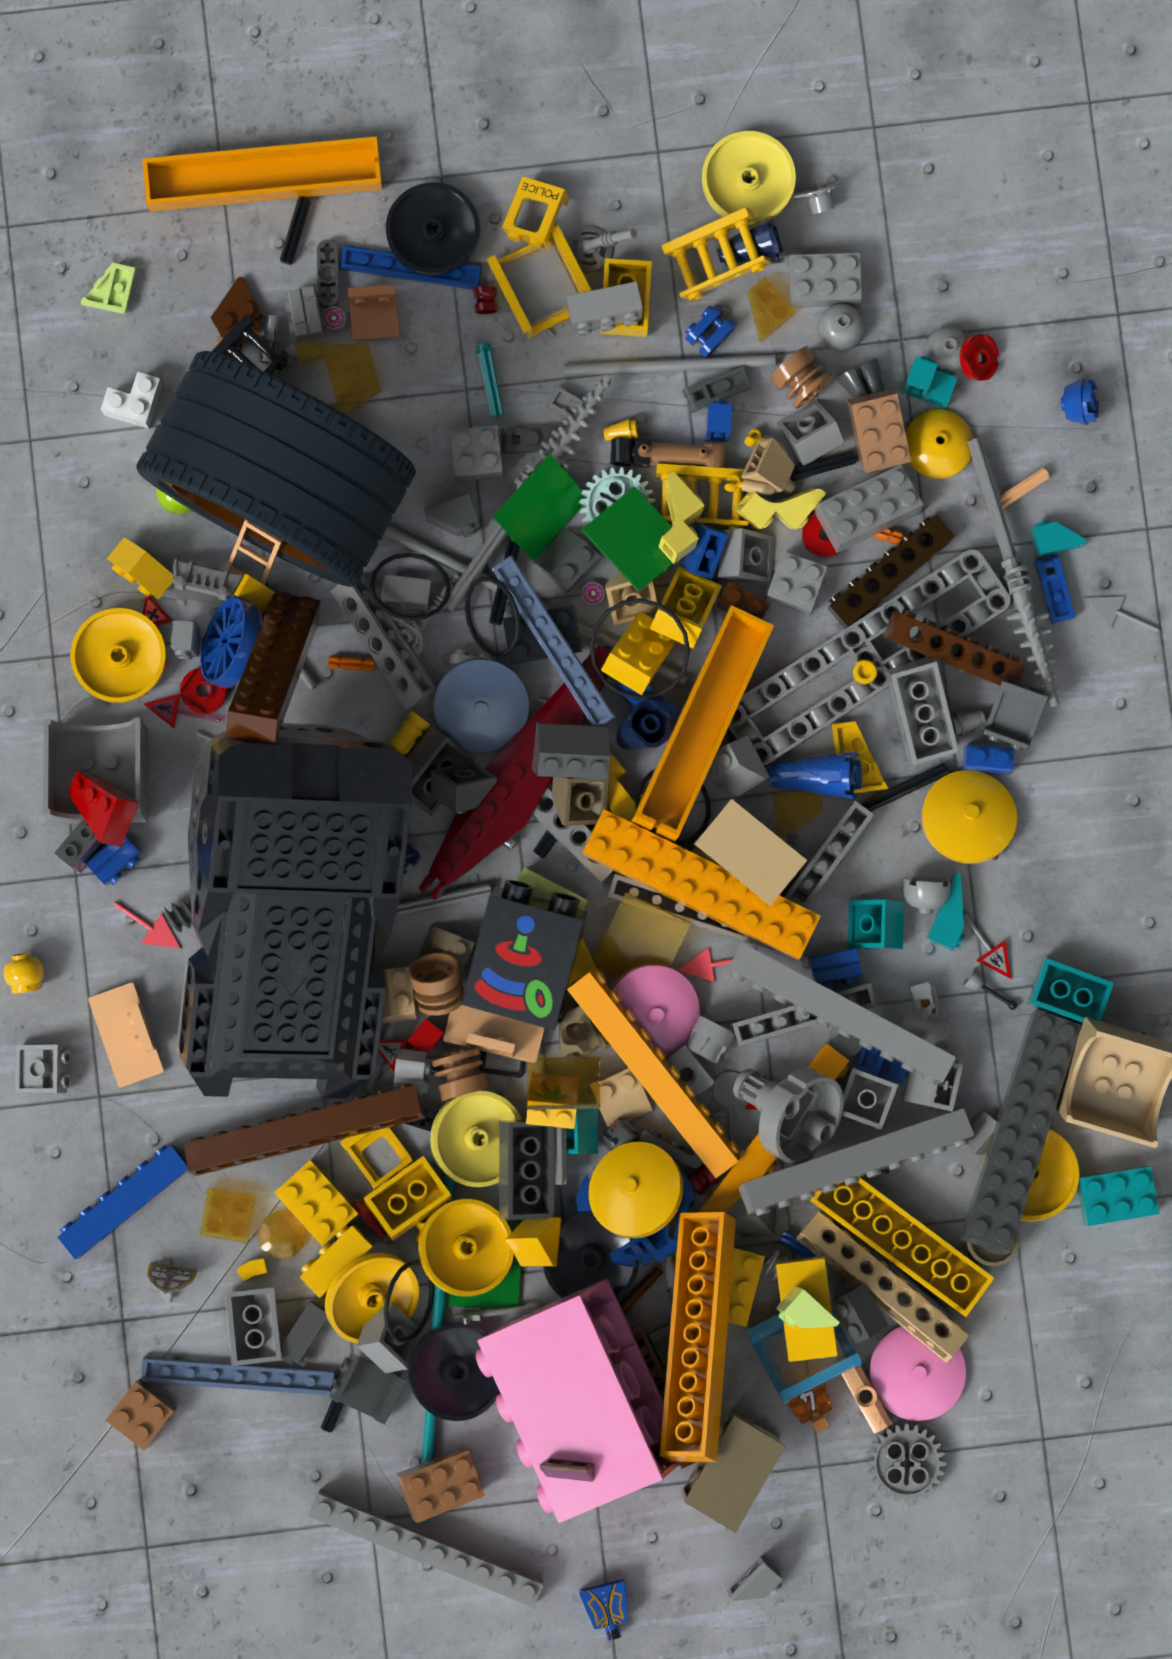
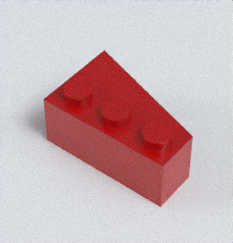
(103, 807)

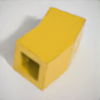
(252, 1268)

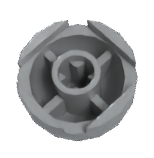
(841, 327)
(945, 348)
(926, 893)

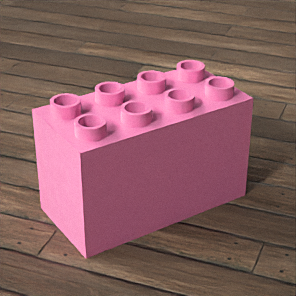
(579, 1395)

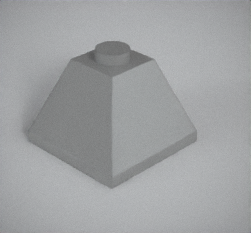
(756, 1582)

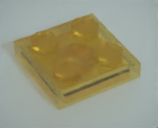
(227, 1215)

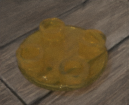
(281, 1235)

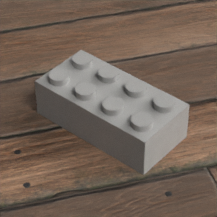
(869, 508)
(922, 710)

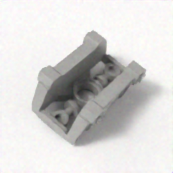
(203, 584)

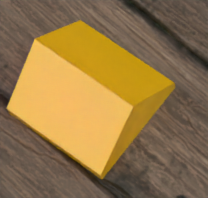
(536, 1242)

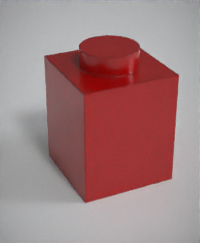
(425, 1037)

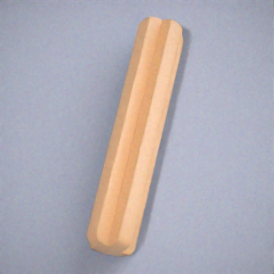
(1024, 487)

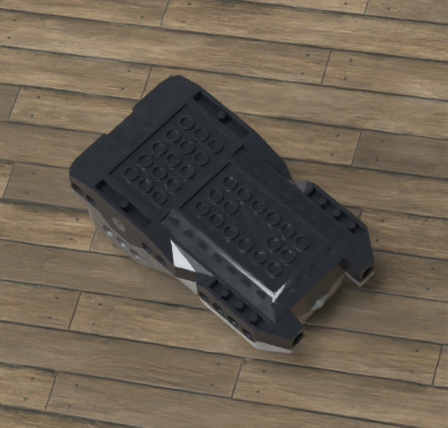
(291, 906)

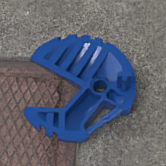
(656, 1246)

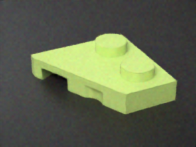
(112, 290)

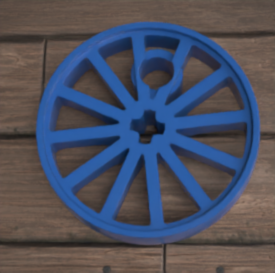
(229, 641)

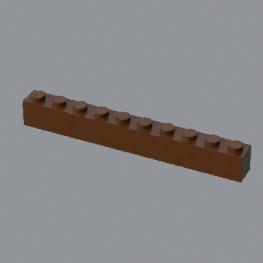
(304, 1130)

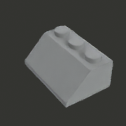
(252, 1326)

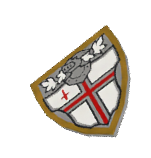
(169, 1279)

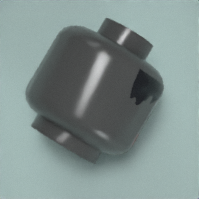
(619, 1133)

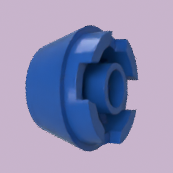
(1080, 402)

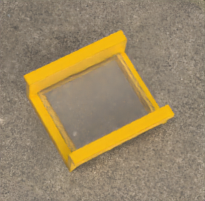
(538, 283)

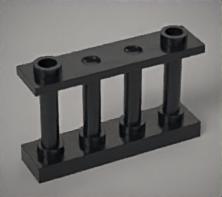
(245, 329)

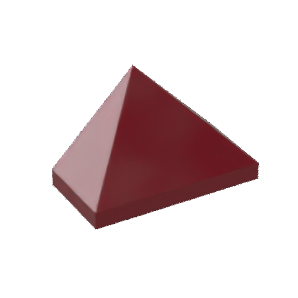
(363, 1210)

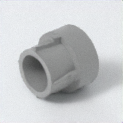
(709, 1040)

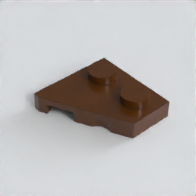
(234, 307)

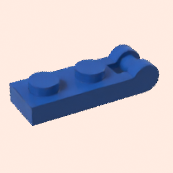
(1055, 590)

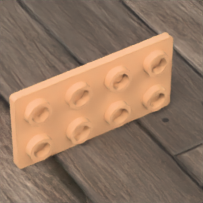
(493, 1034)
(126, 1035)

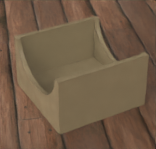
(730, 1485)

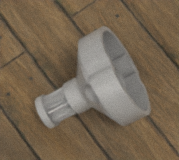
(795, 1114)

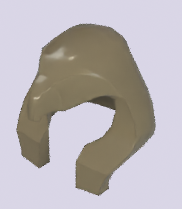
(579, 1035)

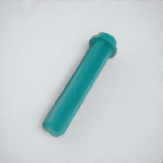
(490, 379)

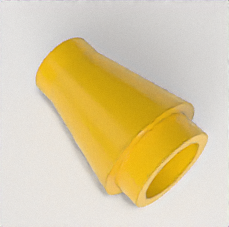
(625, 429)

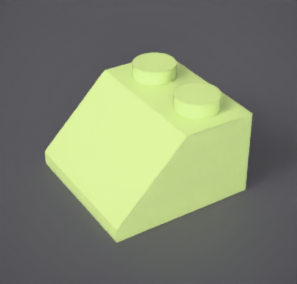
(804, 1311)

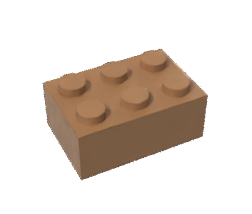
(879, 430)
(440, 1484)

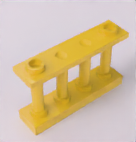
(698, 240)
(715, 477)

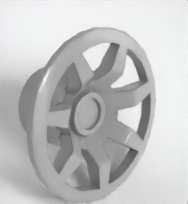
(820, 199)

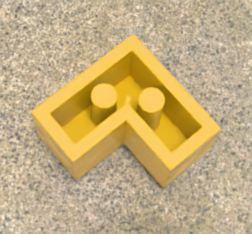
(140, 567)

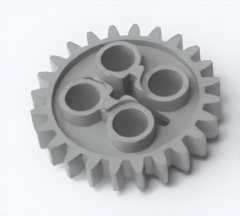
(928, 1462)

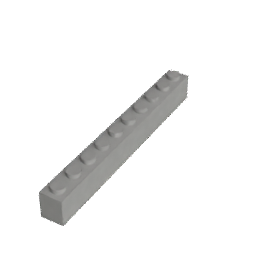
(841, 1013)
(856, 1161)
(426, 1549)

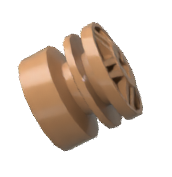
(801, 377)
(436, 983)
(460, 1074)

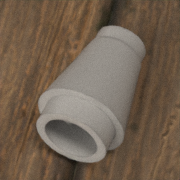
(966, 721)

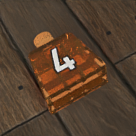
(812, 1407)

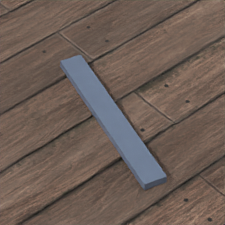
(553, 642)
(237, 1377)

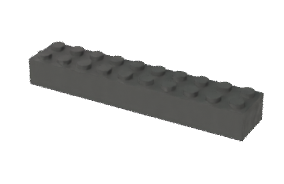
(1020, 1132)

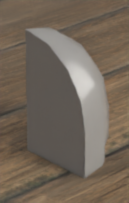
(983, 1131)

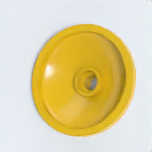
(936, 459)

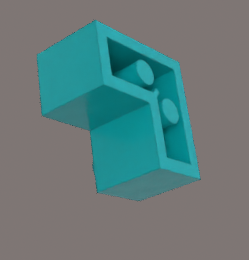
(928, 383)

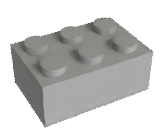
(824, 280)
(604, 308)

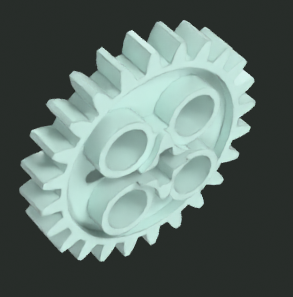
(602, 485)

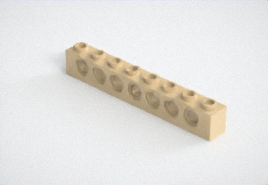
(887, 1300)

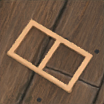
(239, 546)

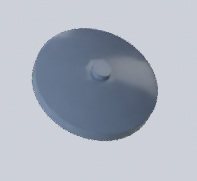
(481, 704)

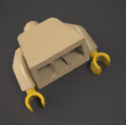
(767, 468)

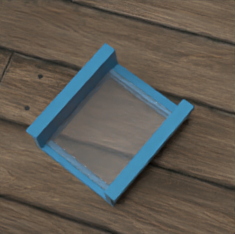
(798, 1376)

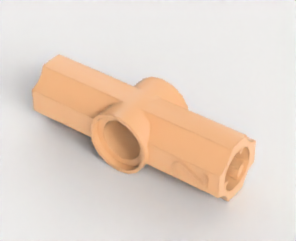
(873, 1409)

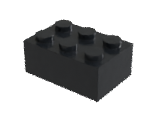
(528, 647)

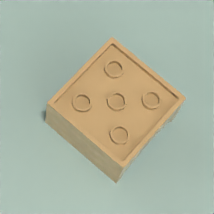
(749, 852)
(1116, 1082)

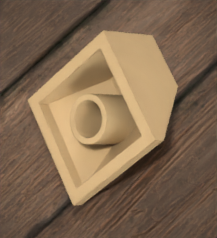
(621, 589)

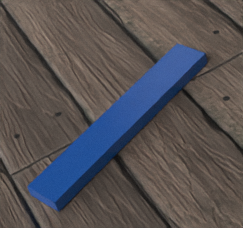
(385, 264)

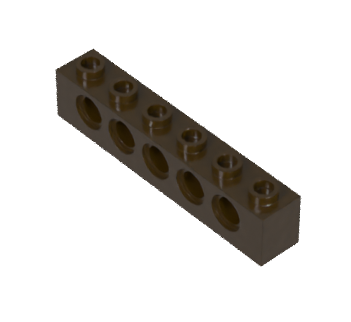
(940, 537)

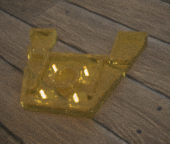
(349, 371)

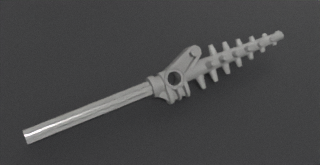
(556, 449)
(1016, 578)

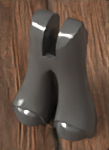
(853, 384)

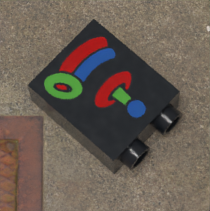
(525, 955)

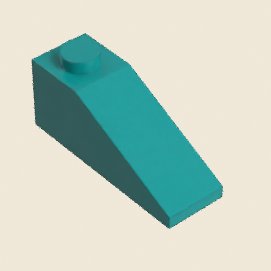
(949, 922)

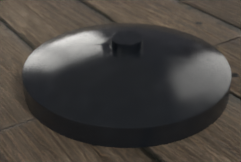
(432, 229)
(586, 1258)
(447, 1374)

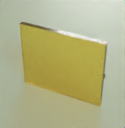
(639, 937)
(563, 1084)

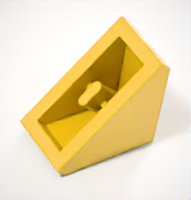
(254, 591)

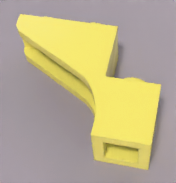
(683, 509)
(790, 511)

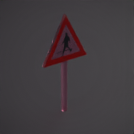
(168, 709)

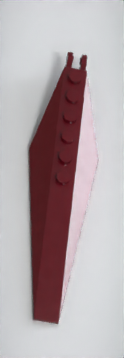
(512, 798)

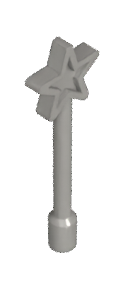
(474, 1315)

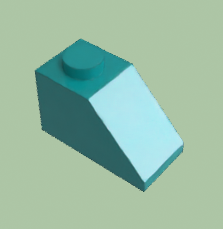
(1054, 539)

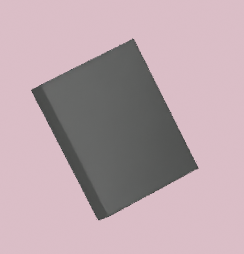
(752, 1224)

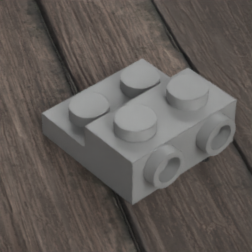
(42, 1069)

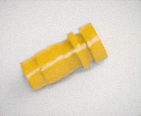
(409, 732)

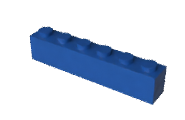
(123, 1202)

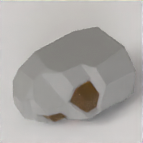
(925, 1000)

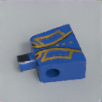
(606, 1606)

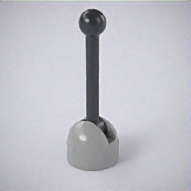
(975, 982)

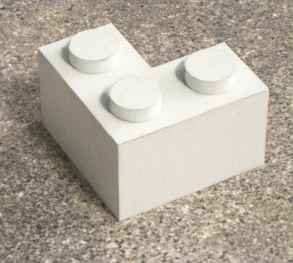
(138, 405)

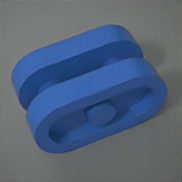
(697, 332)

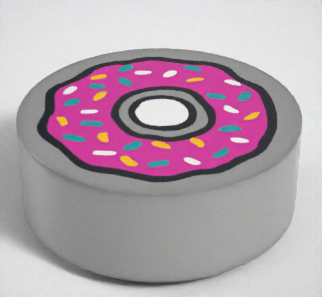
(334, 318)
(592, 594)

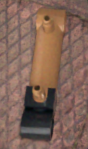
(646, 454)

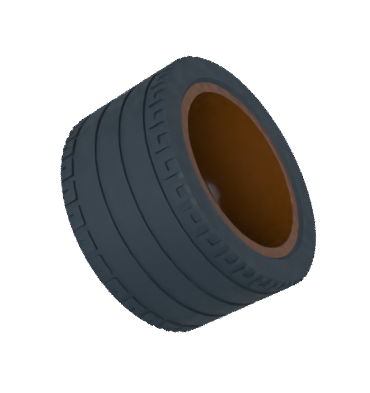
(283, 460)

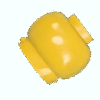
(24, 973)

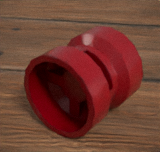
(485, 300)
(702, 1179)

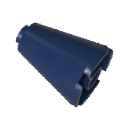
(765, 240)
(645, 727)

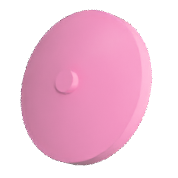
(661, 1003)
(913, 1378)

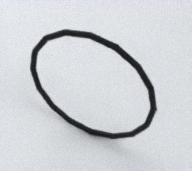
(686, 642)

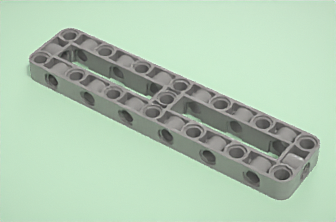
(866, 629)

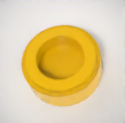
(864, 672)

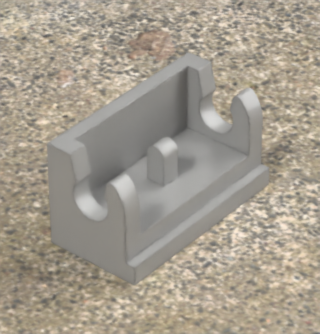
(406, 593)

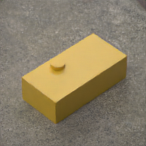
(812, 1277)

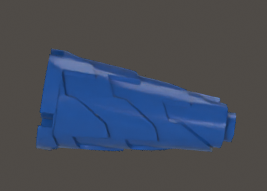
(829, 775)

